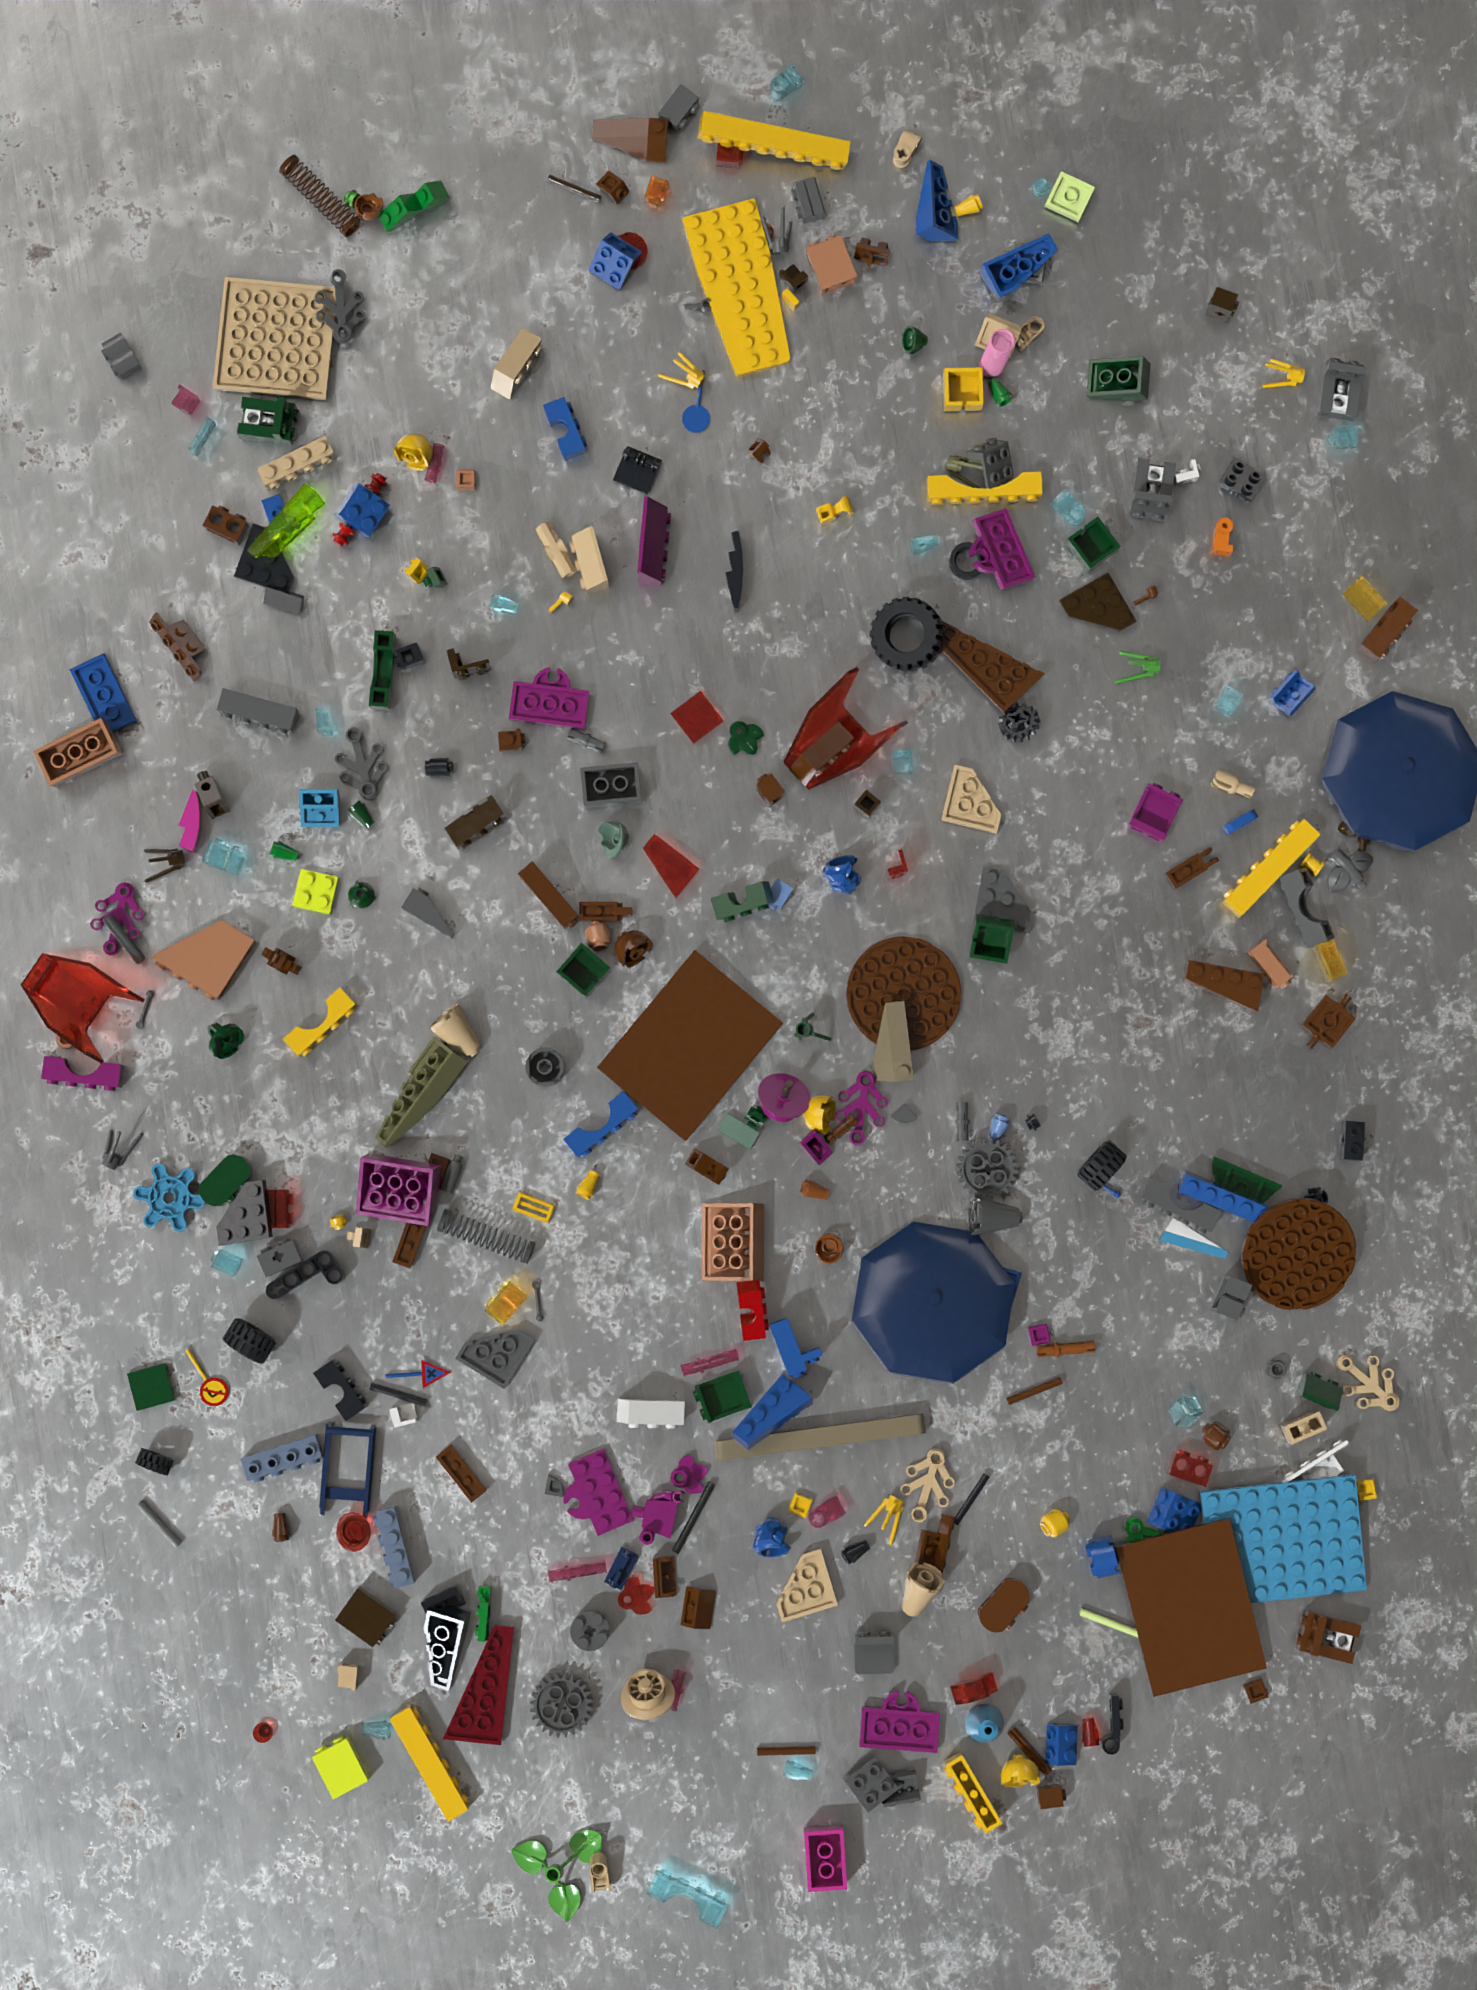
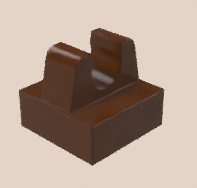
(757, 448)

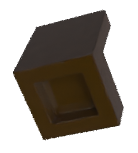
(793, 278)

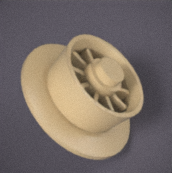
(647, 1695)

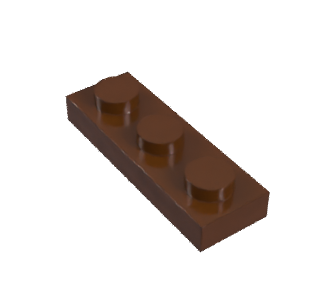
(461, 1473)

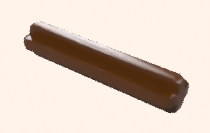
(1029, 1751)

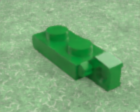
(483, 1613)

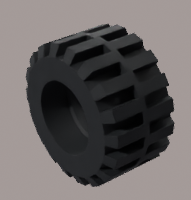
(1102, 1165)
(249, 1340)

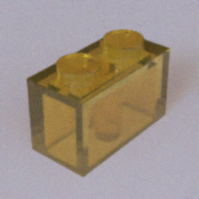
(1329, 960)
(506, 1302)

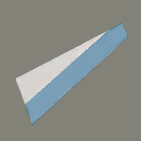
(1183, 1236)

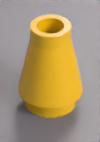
(969, 205)
(588, 1185)

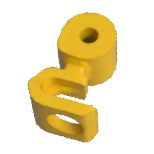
(828, 512)

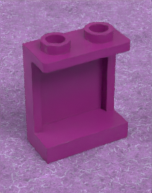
(1155, 812)

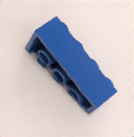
(772, 1411)

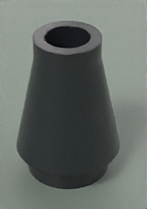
(854, 1551)

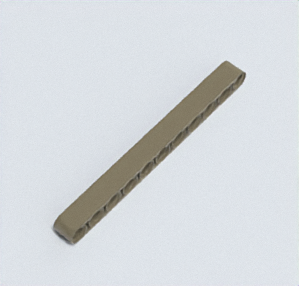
(824, 1436)

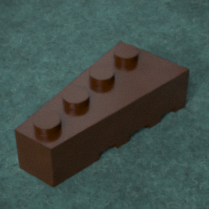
(1231, 984)

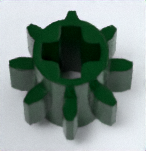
(755, 1117)

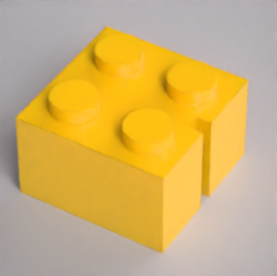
(963, 389)

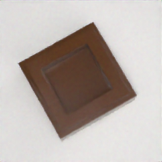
(1255, 1690)

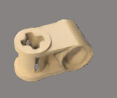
(907, 147)
(1028, 335)
(599, 1875)

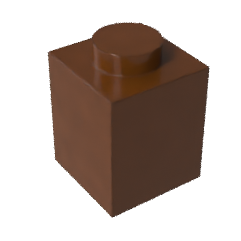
(1050, 1796)

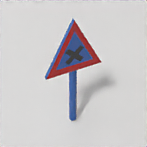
(430, 1373)

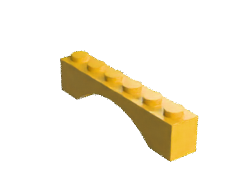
(944, 489)

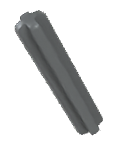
(123, 939)

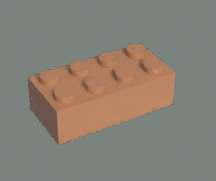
(78, 752)

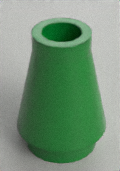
(1000, 393)
(283, 852)

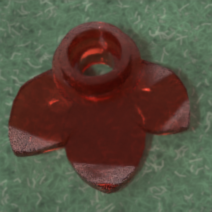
(639, 1596)

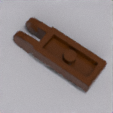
(1189, 869)

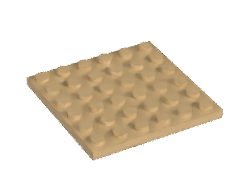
(273, 339)

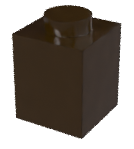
(867, 804)

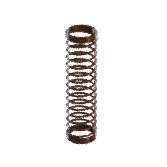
(292, 163)

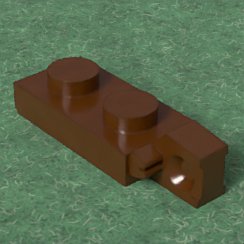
(603, 911)

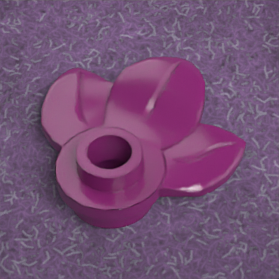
(692, 1475)

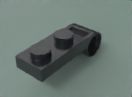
(1116, 1724)

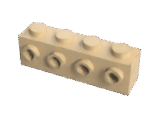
(296, 463)

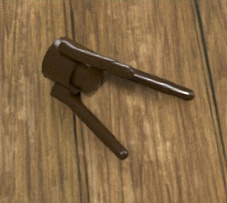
(174, 856)

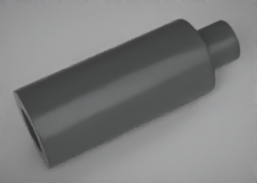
(451, 1174)

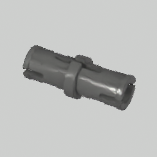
(586, 740)
(962, 1121)

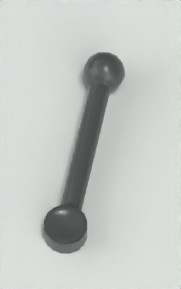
(140, 1024)
(539, 1317)

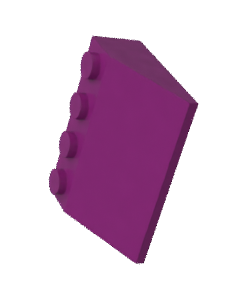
(652, 542)
(397, 1189)

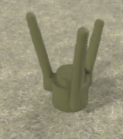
(956, 463)

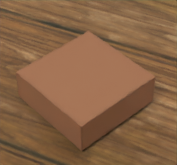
(465, 479)

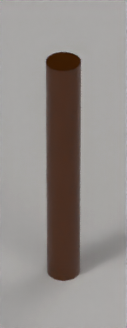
(1033, 1391)
(786, 1751)

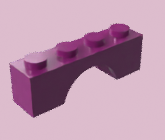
(106, 1075)

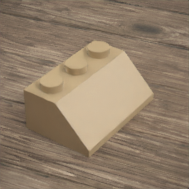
(589, 560)

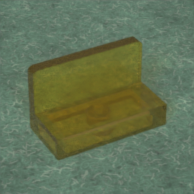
(1364, 598)

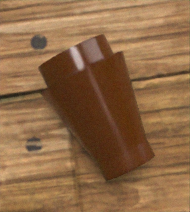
(280, 1528)

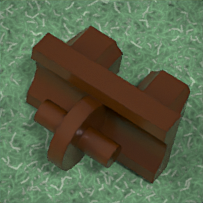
(872, 254)

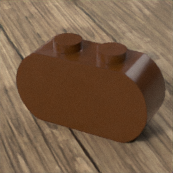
(1004, 1605)

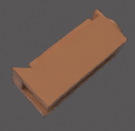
(1270, 965)

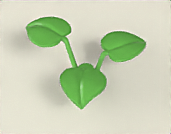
(531, 1857)

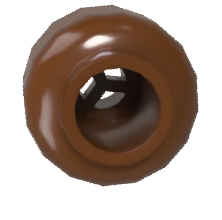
(1216, 1435)

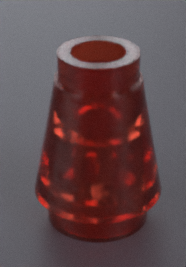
(1090, 1734)

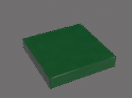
(151, 1386)

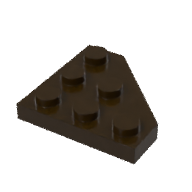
(1099, 605)

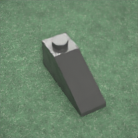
(423, 908)

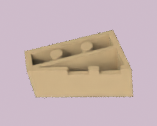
(515, 363)

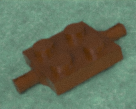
(1328, 1021)

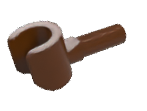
(1151, 594)

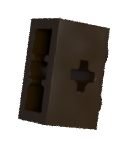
(1222, 304)

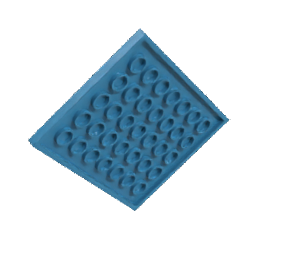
(1294, 1536)

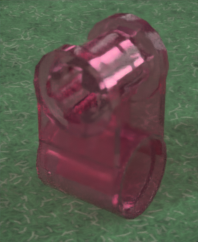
(830, 1511)

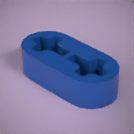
(1240, 821)

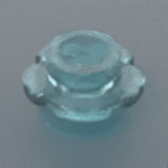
(1041, 191)

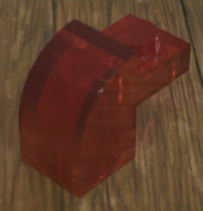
(974, 1689)

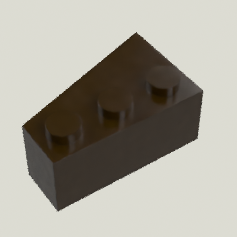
(475, 823)

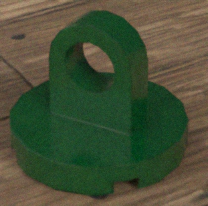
(224, 1039)

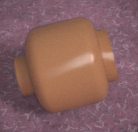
(598, 935)

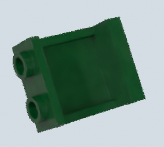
(722, 1396)

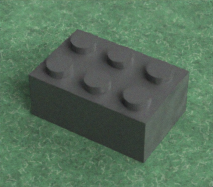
(610, 785)

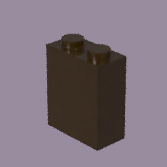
(367, 1617)

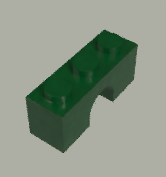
(757, 897)

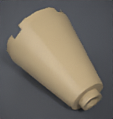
(456, 1031)
(921, 1587)

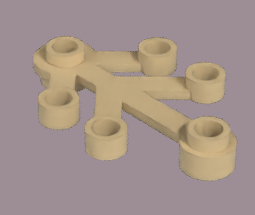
(1370, 1385)
(928, 1481)

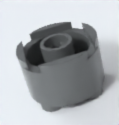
(537, 1059)
(585, 1640)

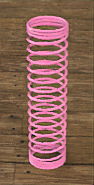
(999, 354)

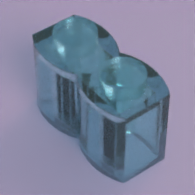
(224, 857)

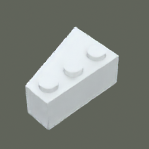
(650, 1412)

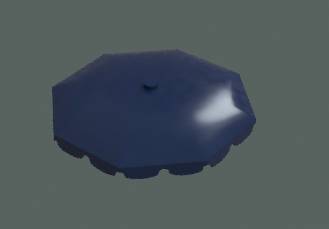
(1402, 771)
(933, 1303)

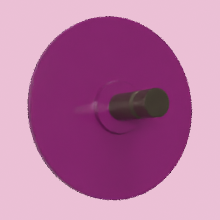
(783, 1097)

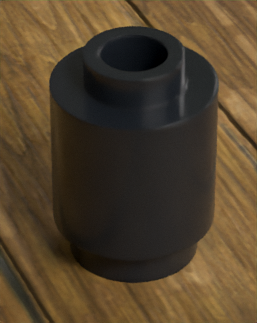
(438, 767)

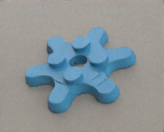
(155, 1195)

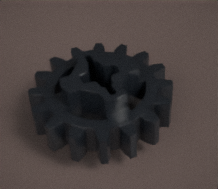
(1019, 722)

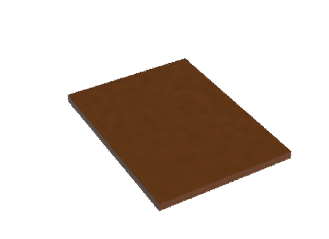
(689, 1045)
(1191, 1607)

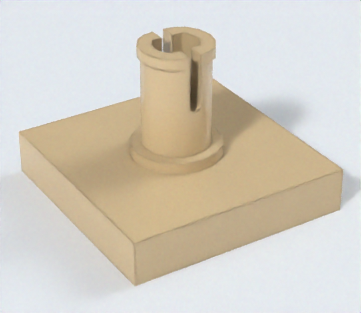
(993, 323)

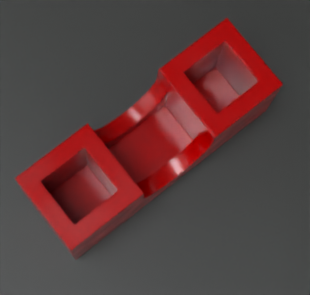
(750, 1297)

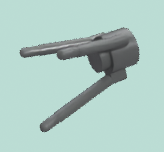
(781, 244)
(110, 1157)

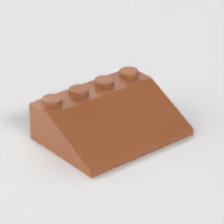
(732, 1241)

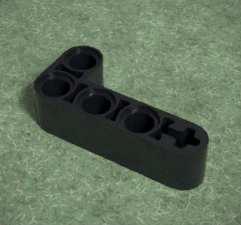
(301, 1277)

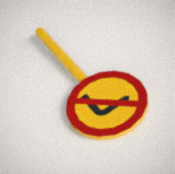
(213, 1390)

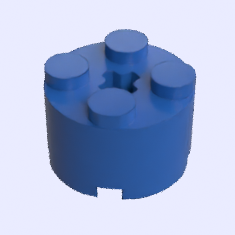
(1103, 1557)

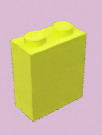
(340, 1766)

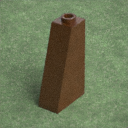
(548, 896)

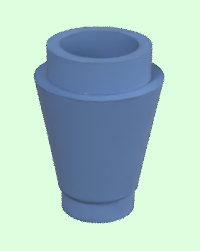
(998, 1126)

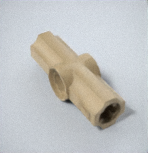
(555, 550)

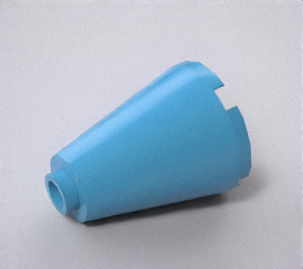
(981, 1717)

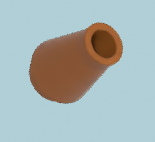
(814, 1190)

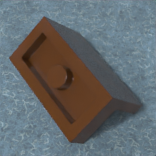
(698, 1608)

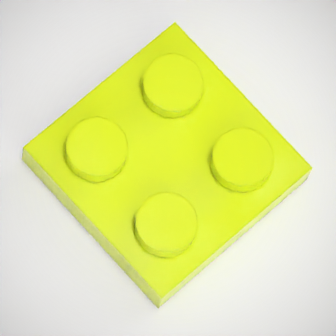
(315, 891)

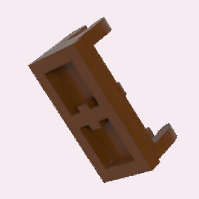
(664, 1576)

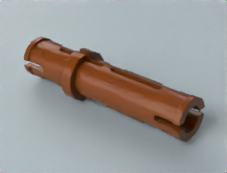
(1065, 1348)

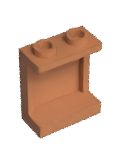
(831, 264)

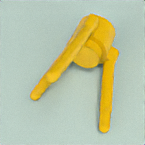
(1294, 373)
(694, 375)
(892, 1506)

